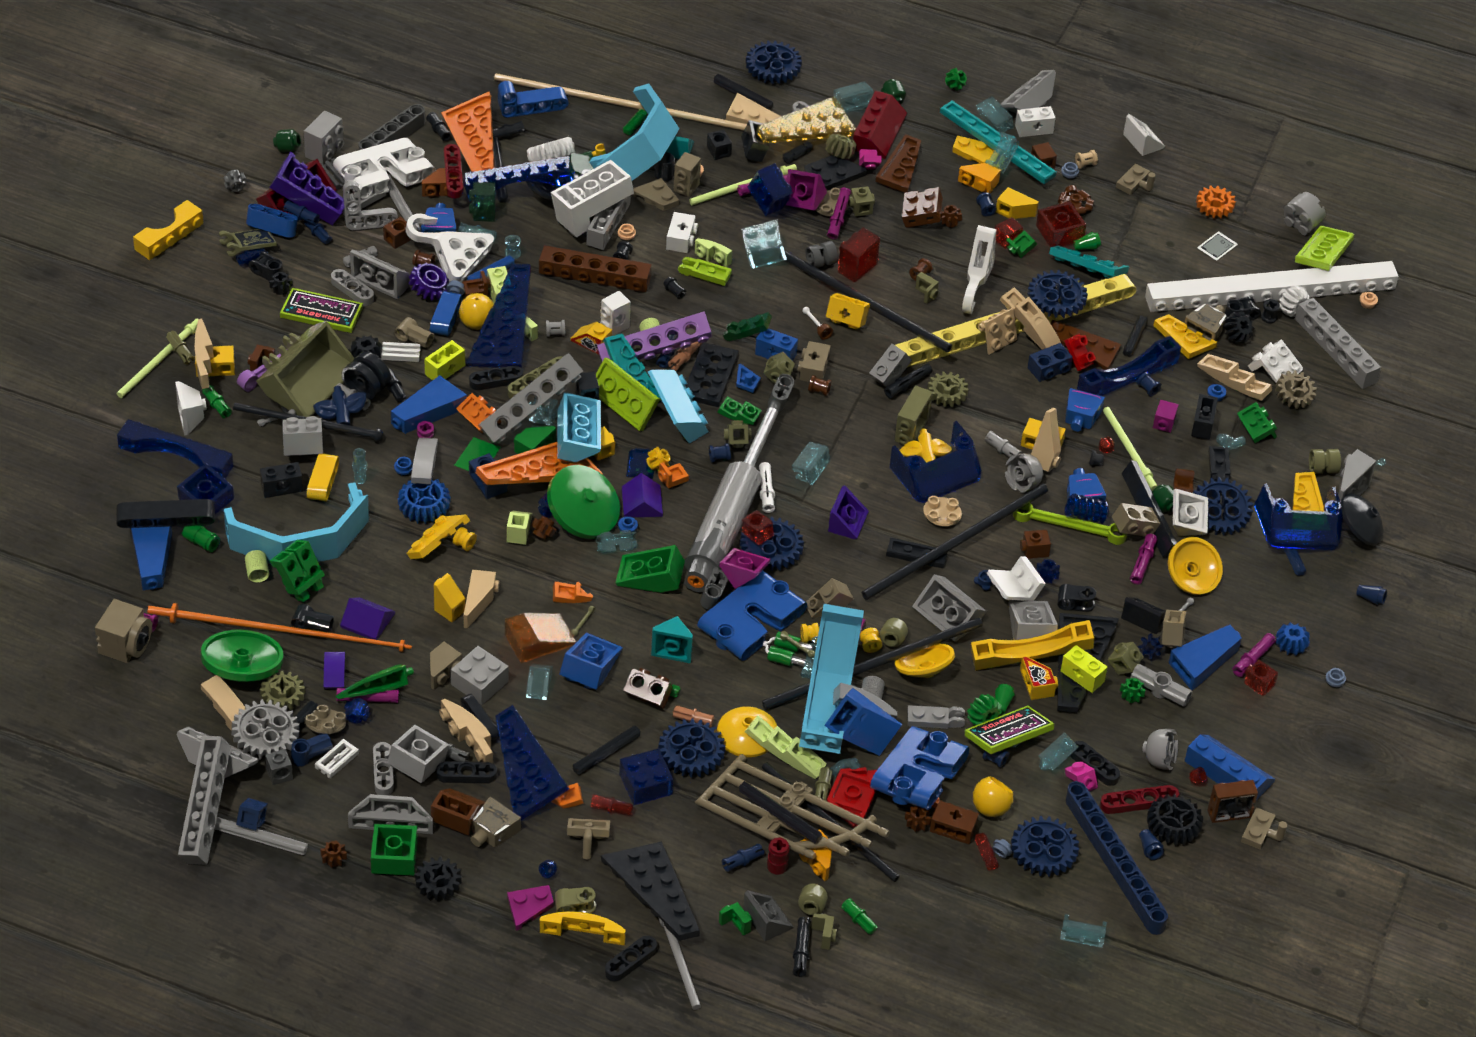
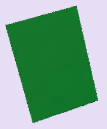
(476, 449)

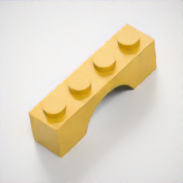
(154, 241)

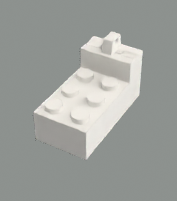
(590, 195)

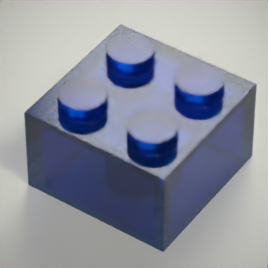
(770, 189)
(206, 484)
(646, 776)

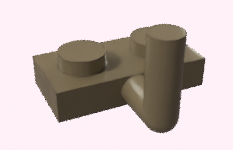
(1135, 178)
(1259, 828)
(587, 829)

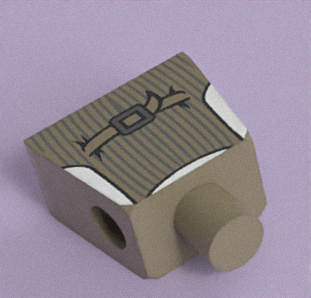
(1207, 321)
(494, 824)

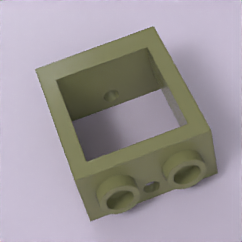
(913, 415)

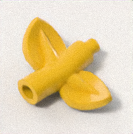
(926, 447)

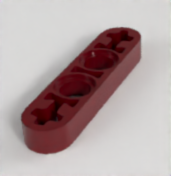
(453, 171)
(1137, 795)

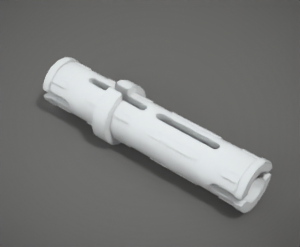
(768, 502)

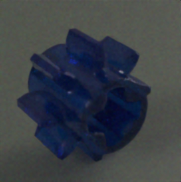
(1048, 570)
(1147, 650)
(357, 710)

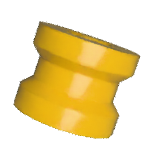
(464, 539)
(809, 632)
(870, 640)

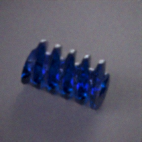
(1086, 508)

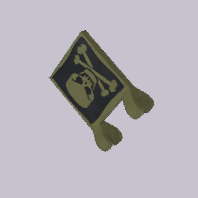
(247, 240)

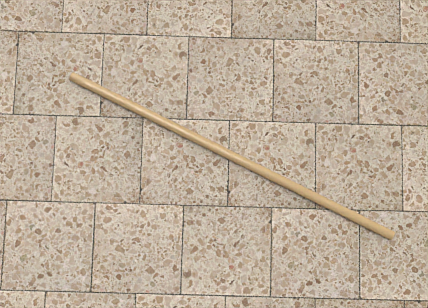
(621, 102)

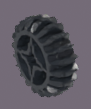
(1176, 815)

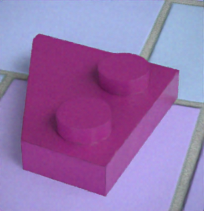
(529, 904)

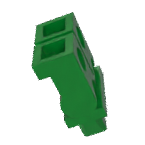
(299, 569)

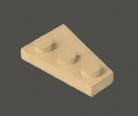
(744, 109)

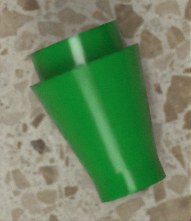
(1087, 242)
(1004, 695)

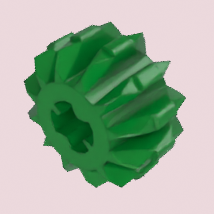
(983, 709)

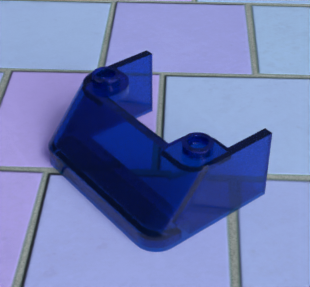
(941, 474)
(1297, 527)

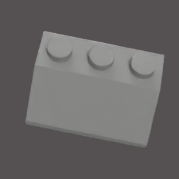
(379, 274)
(946, 605)

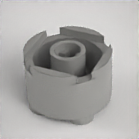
(1304, 212)

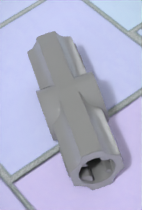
(1162, 685)

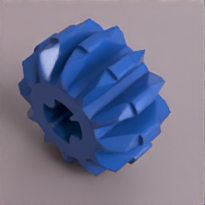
(1292, 638)

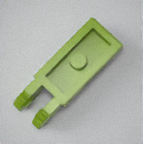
(705, 270)

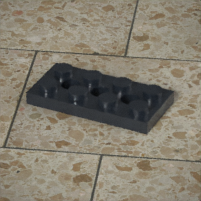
(721, 370)

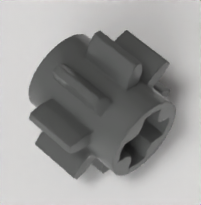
(234, 180)

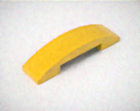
(583, 922)

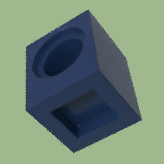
(252, 814)

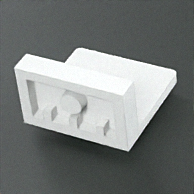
(1019, 583)

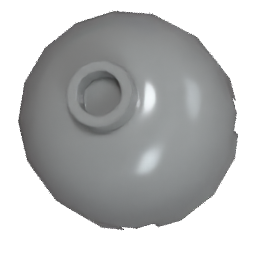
(1023, 472)
(1161, 748)

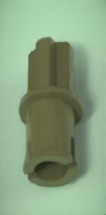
(180, 347)
(823, 784)

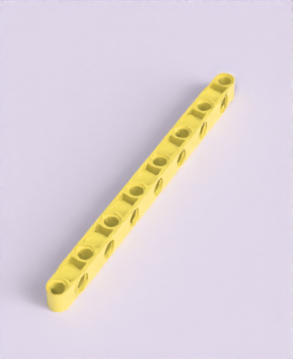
(968, 335)

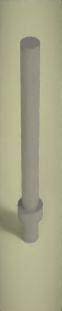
(682, 968)

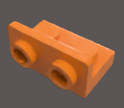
(475, 410)

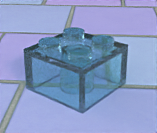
(764, 244)

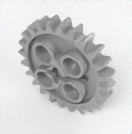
(264, 729)

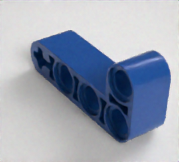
(529, 102)

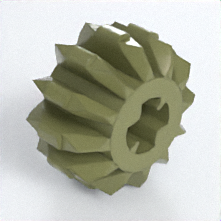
(840, 146)

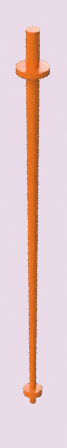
(174, 613)

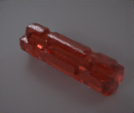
(986, 851)

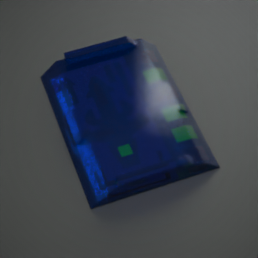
(638, 463)

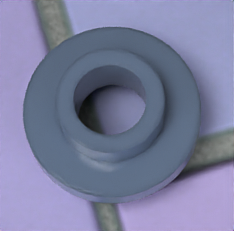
(1070, 170)
(456, 287)
(1335, 677)
(1002, 848)

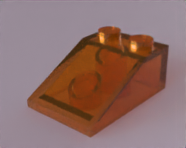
(537, 634)

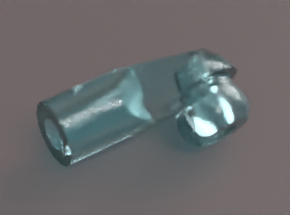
(1227, 441)
(843, 764)

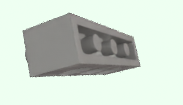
(605, 223)

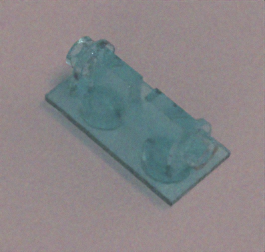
(623, 538)
(1057, 752)

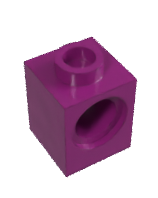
(1165, 416)

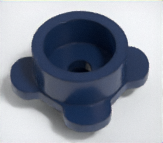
(983, 580)

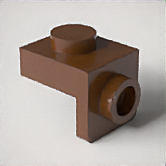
(477, 285)
(255, 359)
(1183, 480)

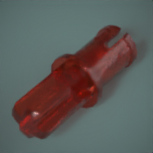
(611, 804)

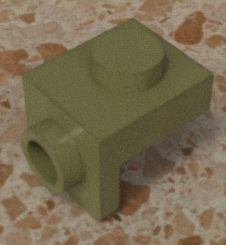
(927, 286)
(825, 923)

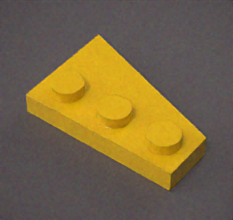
(972, 149)
(1190, 342)
(431, 537)

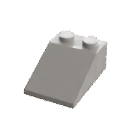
(1356, 474)
(1031, 619)

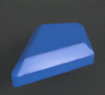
(747, 379)

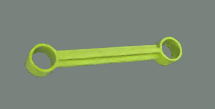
(1070, 522)

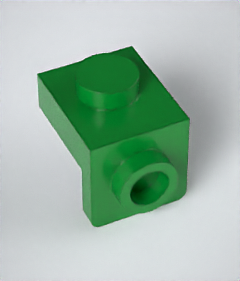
(1021, 244)
(738, 916)

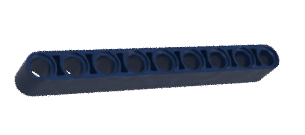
(1116, 858)

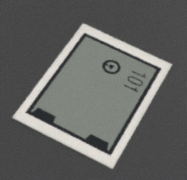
(1217, 245)

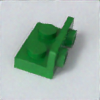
(1256, 422)

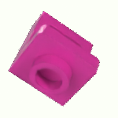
(869, 159)
(1082, 773)

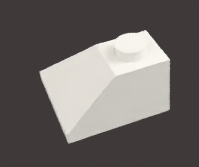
(189, 406)

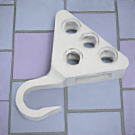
(456, 251)
(979, 265)

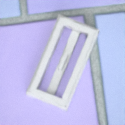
(400, 351)
(339, 760)

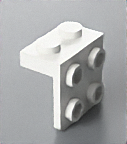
(1276, 360)

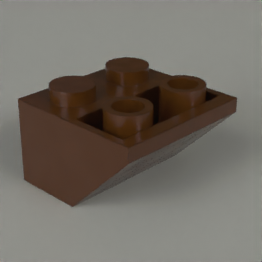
(455, 810)

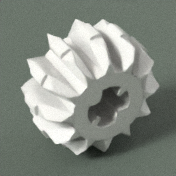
(1291, 299)

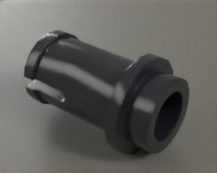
(672, 285)

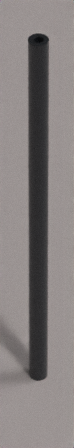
(818, 811)

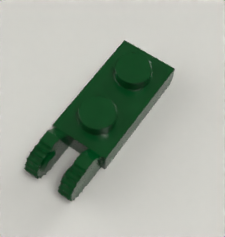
(747, 327)

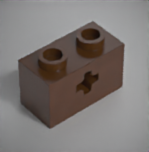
(954, 822)

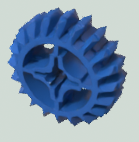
(424, 505)

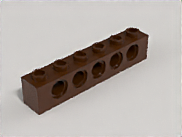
(595, 268)

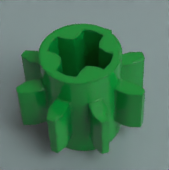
(955, 79)
(1132, 690)

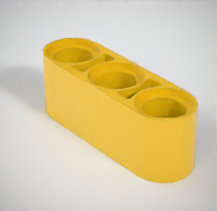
(322, 477)

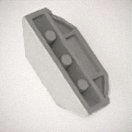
(1032, 93)
(191, 740)
(391, 811)

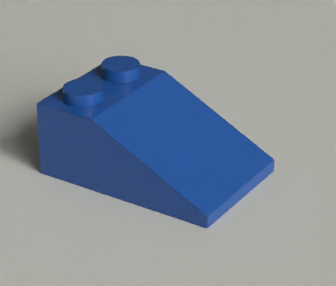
(589, 660)

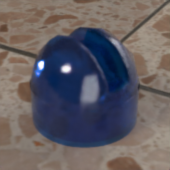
(545, 866)

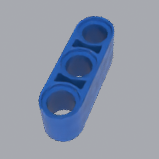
(271, 220)
(446, 313)

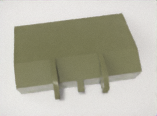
(306, 369)

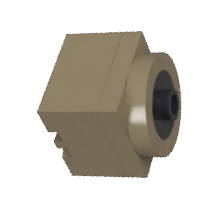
(123, 631)

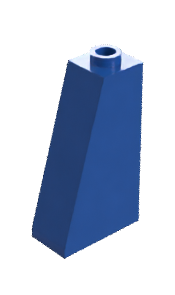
(428, 404)
(152, 553)
(1203, 656)

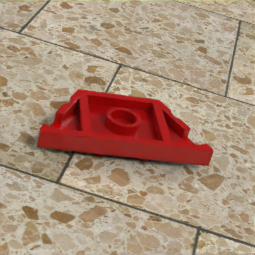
(853, 791)

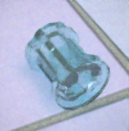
(513, 243)

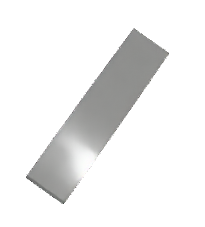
(424, 460)

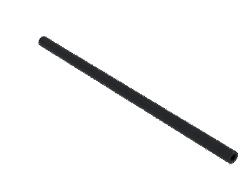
(875, 306)
(954, 542)
(882, 659)

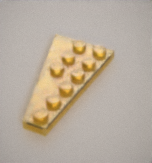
(809, 123)

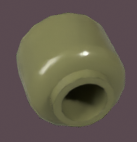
(893, 632)
(812, 899)

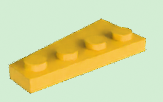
(1306, 493)

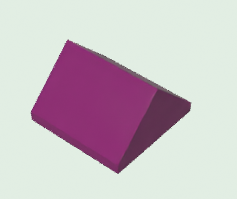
(806, 188)
(742, 566)

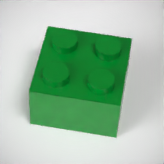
(394, 849)

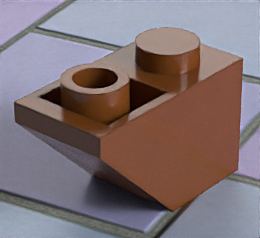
(436, 184)

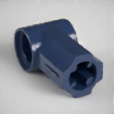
(304, 749)

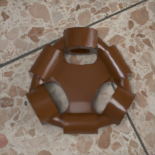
(1076, 197)

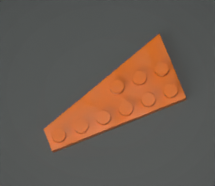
(473, 131)
(528, 467)

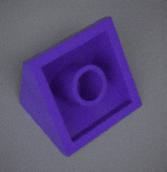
(642, 498)
(847, 515)
(366, 618)

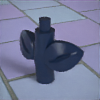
(340, 406)

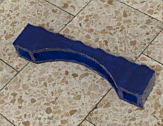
(551, 171)
(1157, 357)
(143, 438)

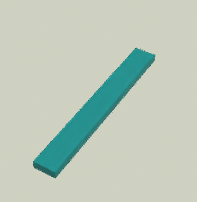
(991, 138)

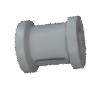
(549, 325)

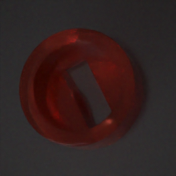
(1104, 445)
(1198, 776)

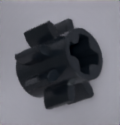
(280, 283)

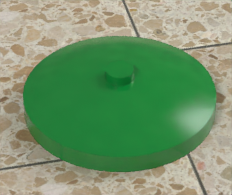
(583, 501)
(242, 655)

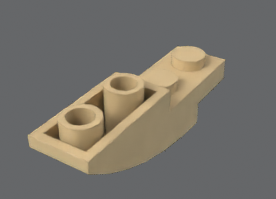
(1033, 319)
(469, 728)

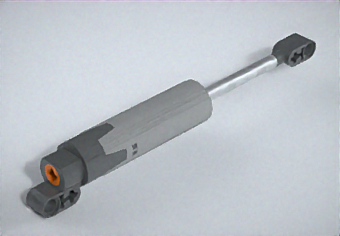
(729, 508)

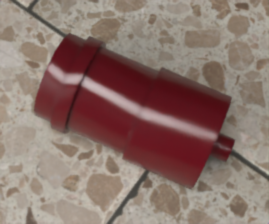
(778, 856)

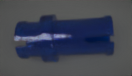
(247, 256)

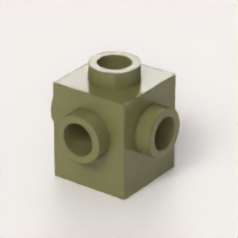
(861, 201)
(778, 365)
(745, 434)
(1125, 657)

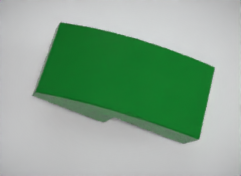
(737, 411)

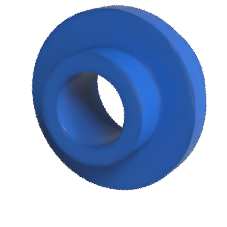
(1217, 391)
(403, 466)
(628, 523)

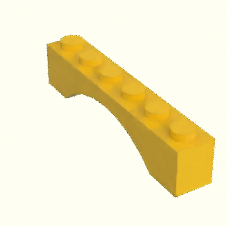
(996, 653)

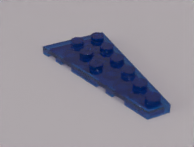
(504, 328)
(528, 769)

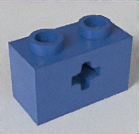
(773, 342)

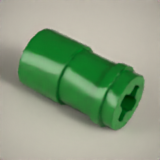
(202, 537)

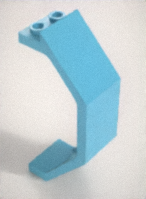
(649, 142)
(325, 542)
(831, 666)

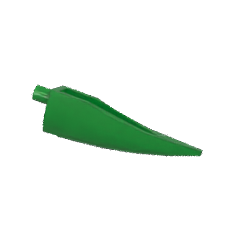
(381, 681)

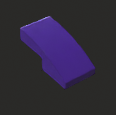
(334, 670)

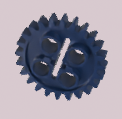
(773, 62)
(1069, 291)
(1239, 505)
(781, 548)
(692, 747)
(1037, 846)

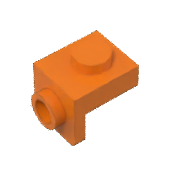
(672, 475)

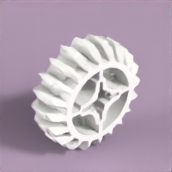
(550, 150)

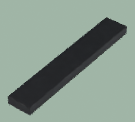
(1144, 497)

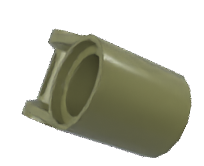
(574, 900)

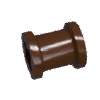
(422, 258)
(920, 268)
(819, 385)

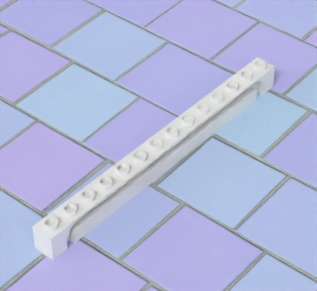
(1270, 285)

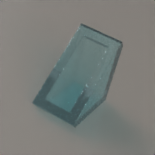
(539, 681)

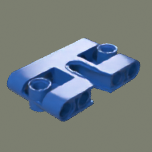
(733, 621)
(918, 767)

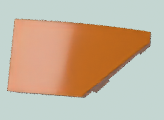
(570, 593)
(570, 798)

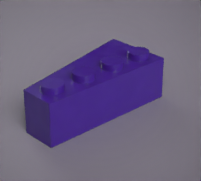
(307, 190)

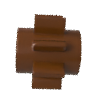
(951, 216)
(543, 527)
(917, 818)
(333, 853)

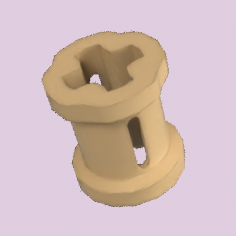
(1080, 159)

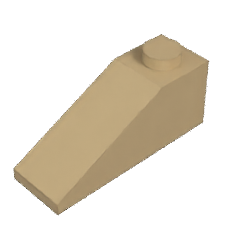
(1047, 444)
(480, 594)

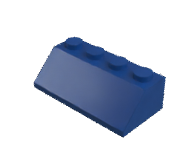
(1224, 764)

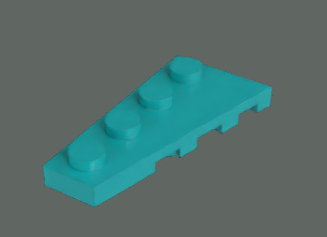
(1089, 261)
(624, 356)

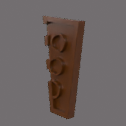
(900, 165)
(1103, 349)

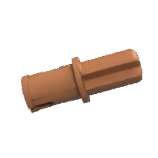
(688, 714)

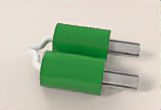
(783, 656)

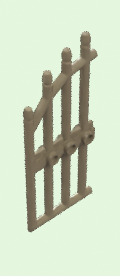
(791, 800)

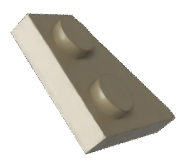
(657, 194)

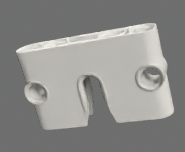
(370, 165)

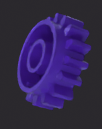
(428, 280)

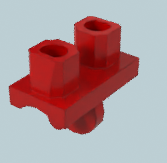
(1078, 350)

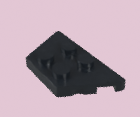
(835, 171)

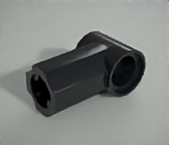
(307, 618)

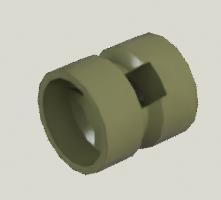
(1324, 461)

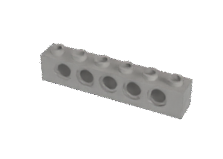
(1338, 343)
(565, 364)
(204, 800)

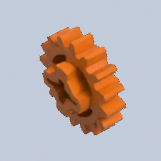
(1215, 201)

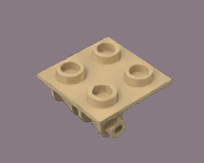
(999, 330)

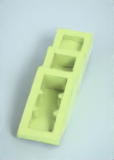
(785, 747)

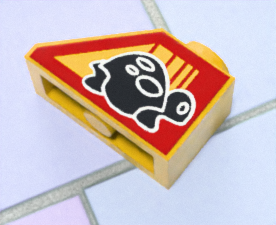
(591, 335)
(1038, 679)

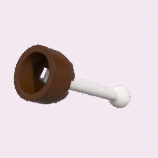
(821, 327)

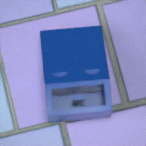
(863, 723)

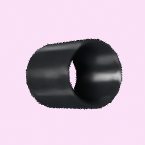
(665, 167)

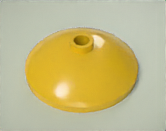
(1201, 559)
(926, 661)
(733, 727)

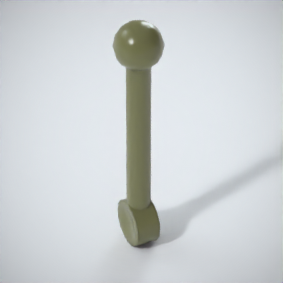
(574, 632)
(784, 636)

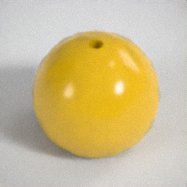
(474, 310)
(992, 797)

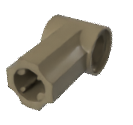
(409, 330)

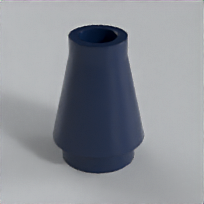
(1374, 594)
(1151, 845)

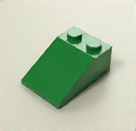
(652, 569)

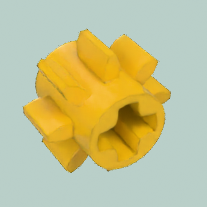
(656, 457)

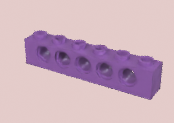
(643, 338)

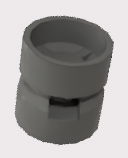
(822, 254)

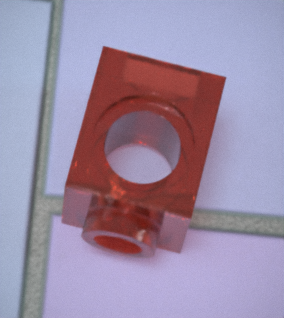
(1005, 229)
(757, 527)
(1260, 677)

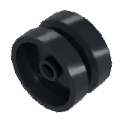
(366, 374)

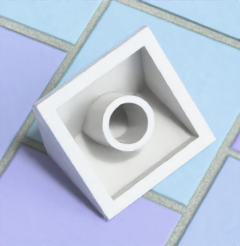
(1141, 136)
(1189, 513)

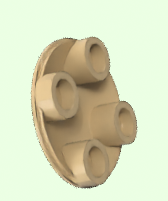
(942, 511)

